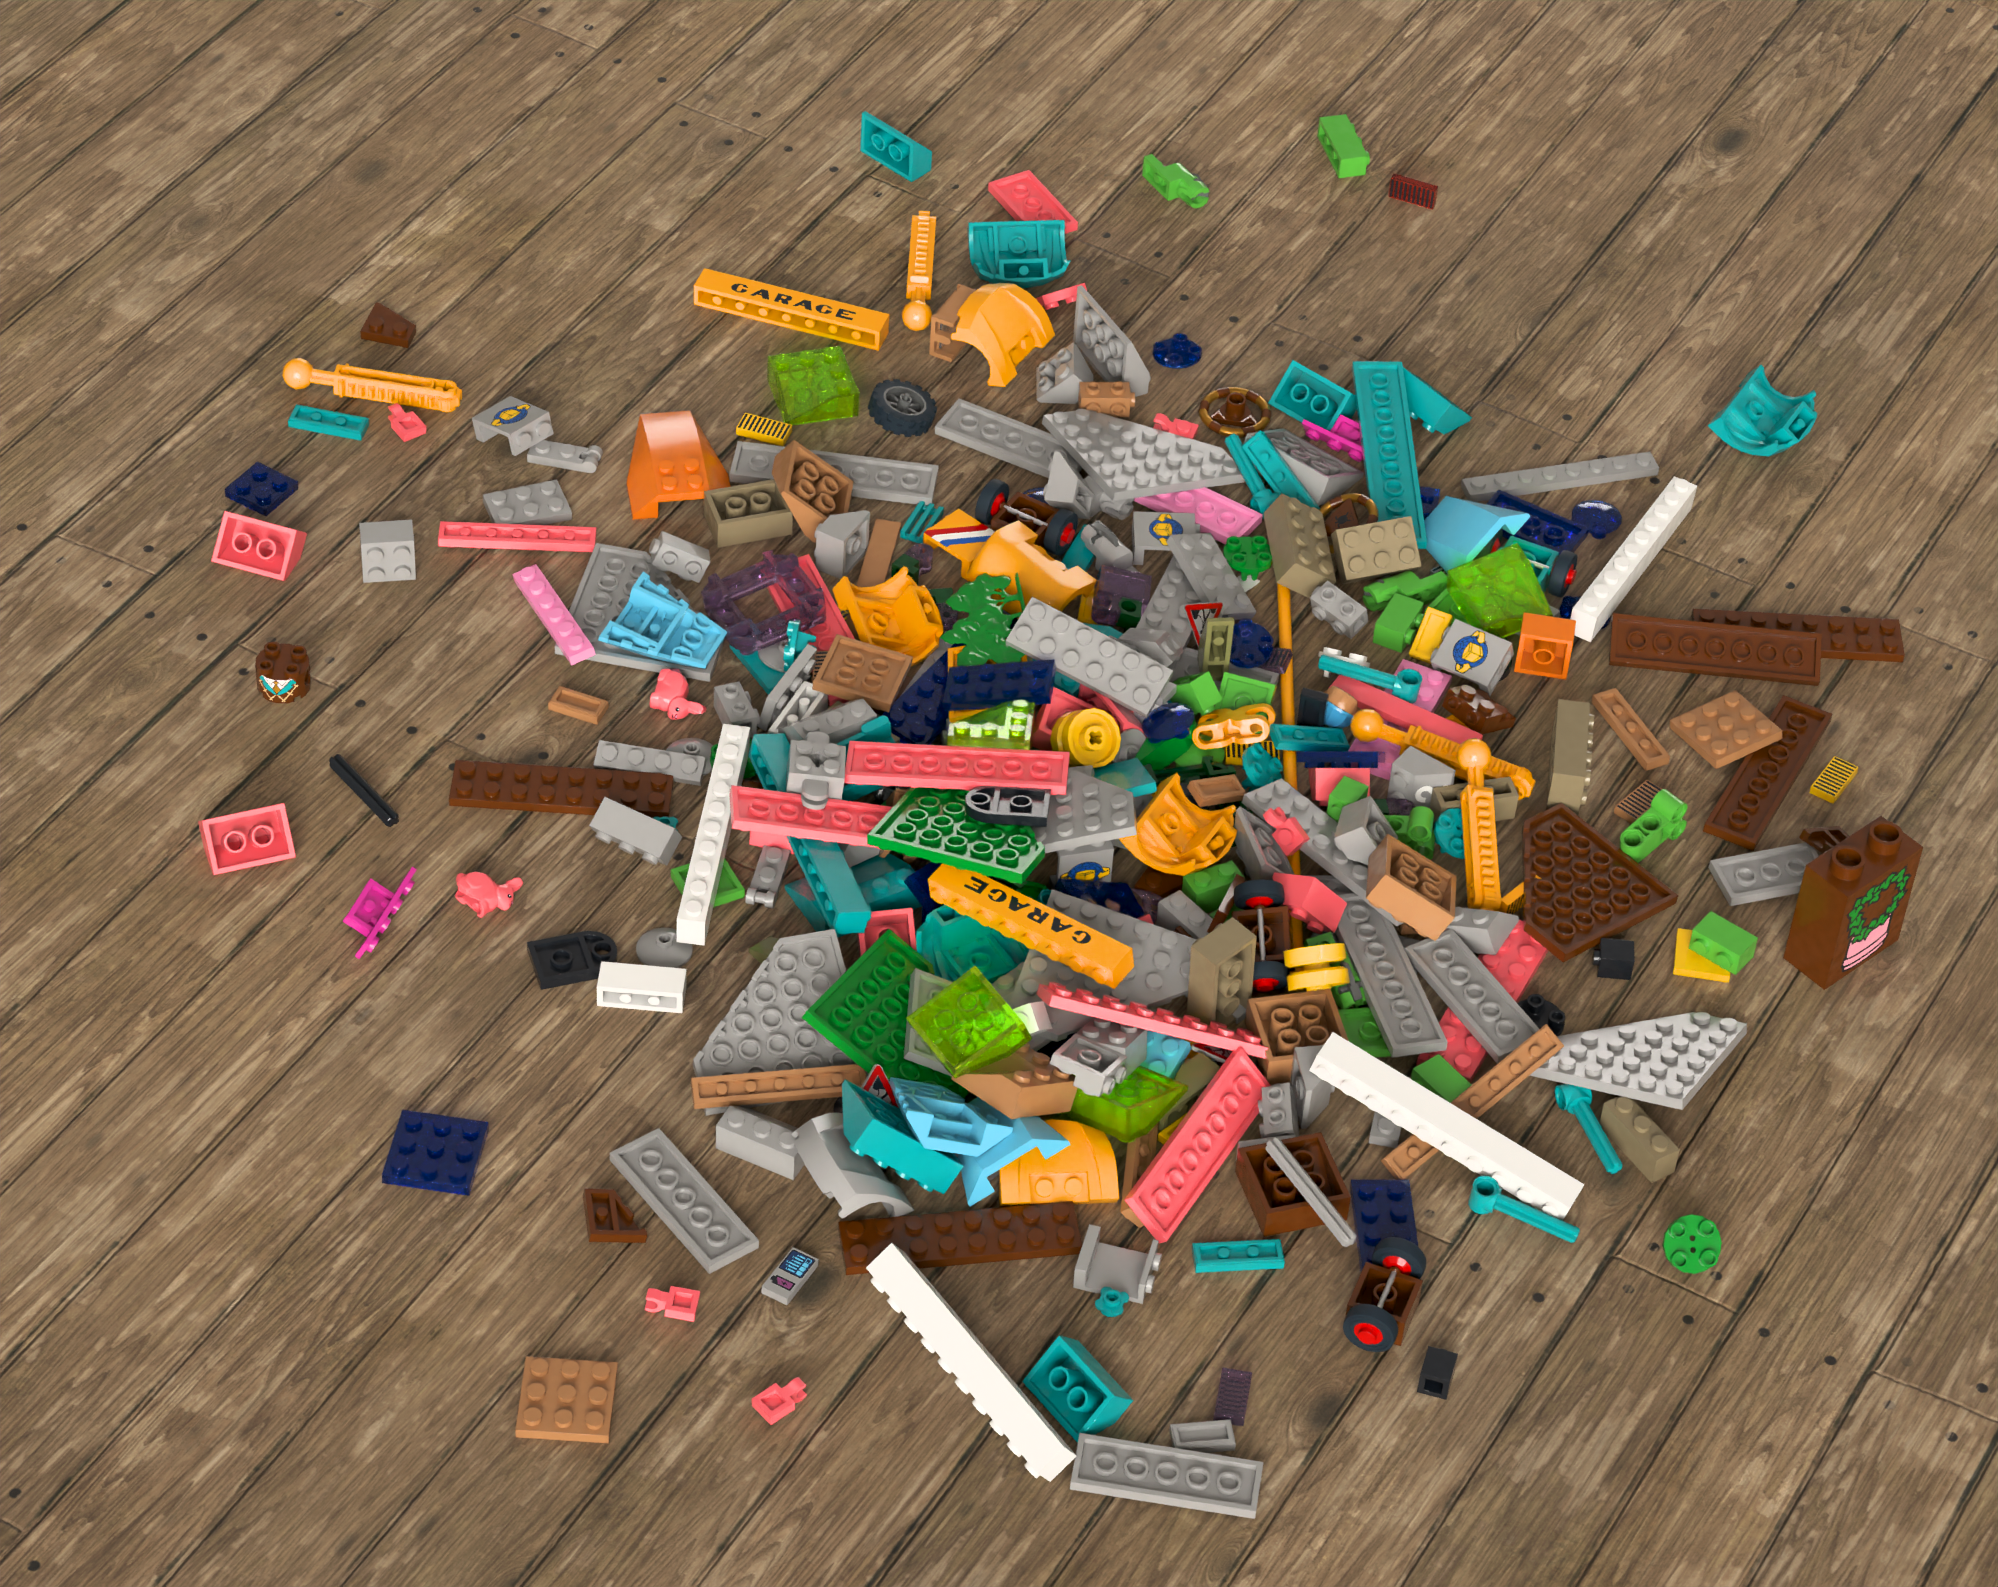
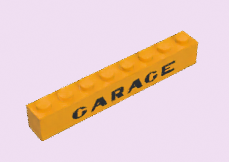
(791, 309)
(1032, 924)

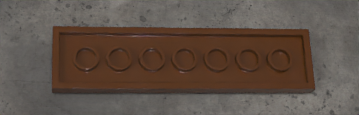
(1841, 636)
(1715, 649)
(1767, 775)
(557, 788)
(964, 1236)

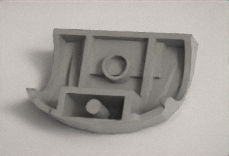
(843, 1173)

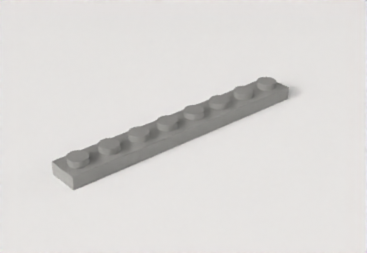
(1561, 476)

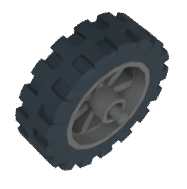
(902, 408)

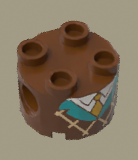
(283, 672)

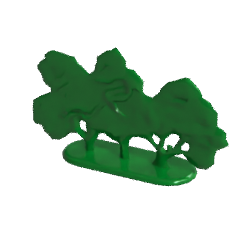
(986, 625)

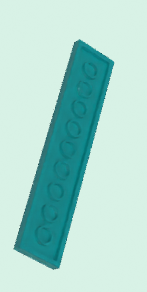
(1388, 443)

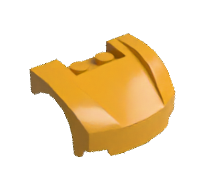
(1004, 326)
(893, 615)
(1178, 834)
(1077, 1173)

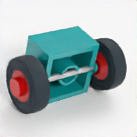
(1548, 567)

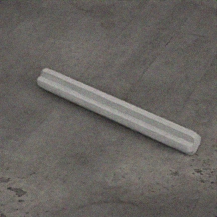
(1311, 1192)

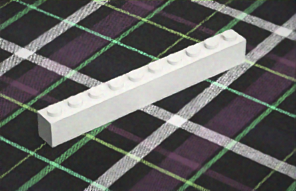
(1632, 558)
(712, 836)
(1445, 1127)
(971, 1363)

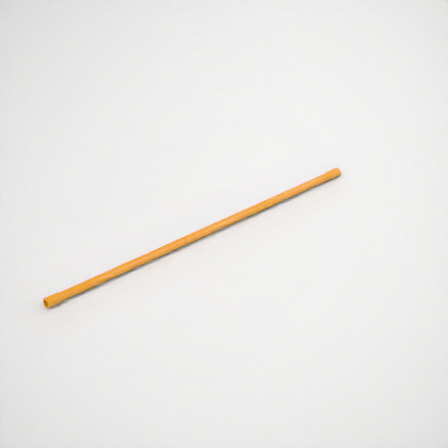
(1288, 718)

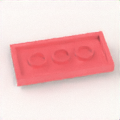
(1029, 200)

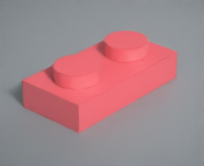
(1051, 300)

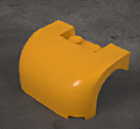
(1040, 575)

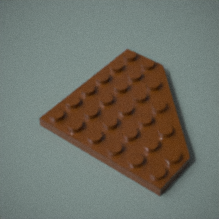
(1584, 886)

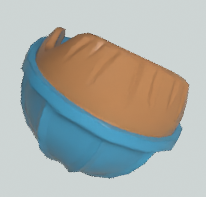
(1340, 708)

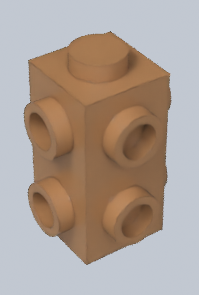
(1106, 398)

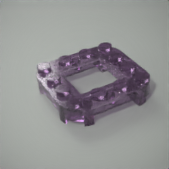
(781, 569)

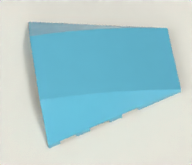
(1463, 528)
(663, 627)
(943, 1119)
(1025, 1136)

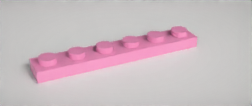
(553, 614)

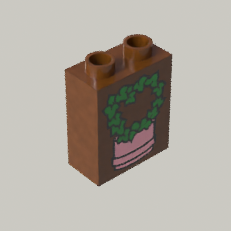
(1852, 902)

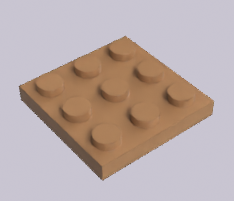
(862, 671)
(1725, 729)
(566, 1399)

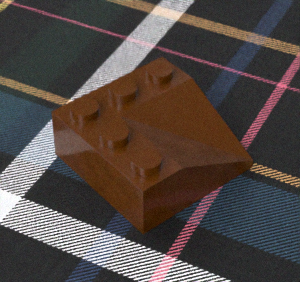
(1274, 1197)

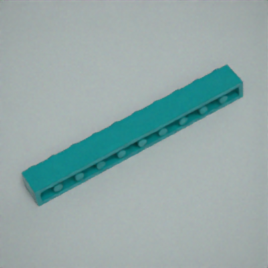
(820, 861)

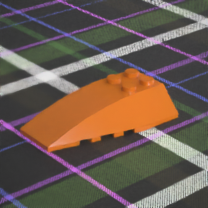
(671, 463)

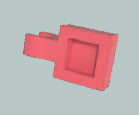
(405, 424)
(1177, 427)
(1289, 832)
(678, 1303)
(777, 1401)

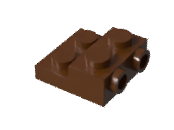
(1477, 710)

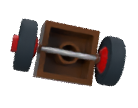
(1053, 526)
(1272, 927)
(1385, 1296)

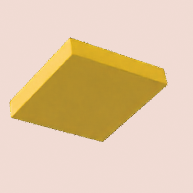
(1692, 964)

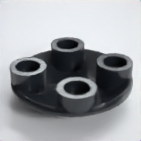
(1543, 1013)

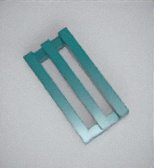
(927, 511)

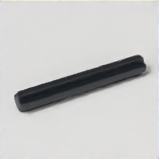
(364, 790)

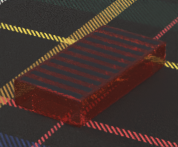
(1413, 191)

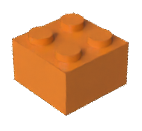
(1545, 646)

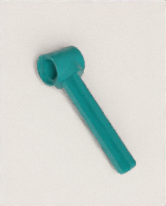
(1262, 497)
(1404, 685)
(1577, 1101)
(1487, 1196)

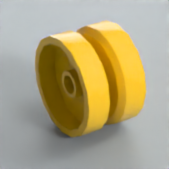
(1088, 736)
(1316, 968)

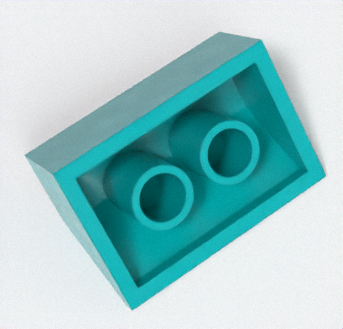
(894, 148)
(1312, 397)
(1431, 406)
(1076, 1388)

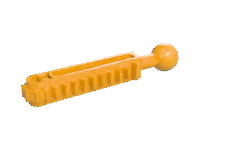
(917, 313)
(376, 385)
(1369, 726)
(1479, 829)

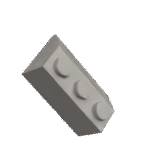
(837, 722)
(1258, 847)
(759, 1140)

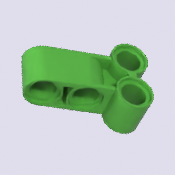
(1654, 826)
(1415, 830)

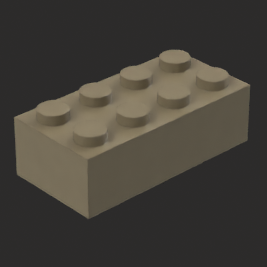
(1298, 545)
(1569, 755)
(1221, 973)

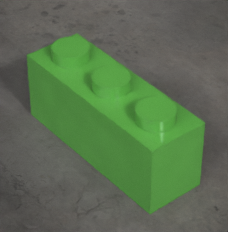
(1343, 146)

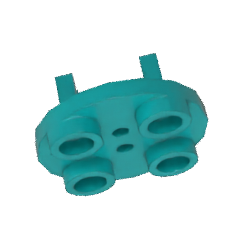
(796, 643)
(1259, 767)
(1447, 833)

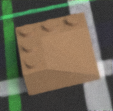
(810, 487)
(1411, 888)
(1290, 1023)
(1022, 1085)

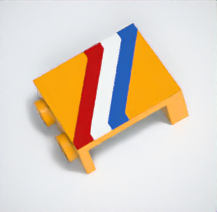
(959, 536)

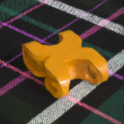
(1234, 726)

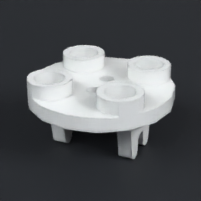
(1353, 658)

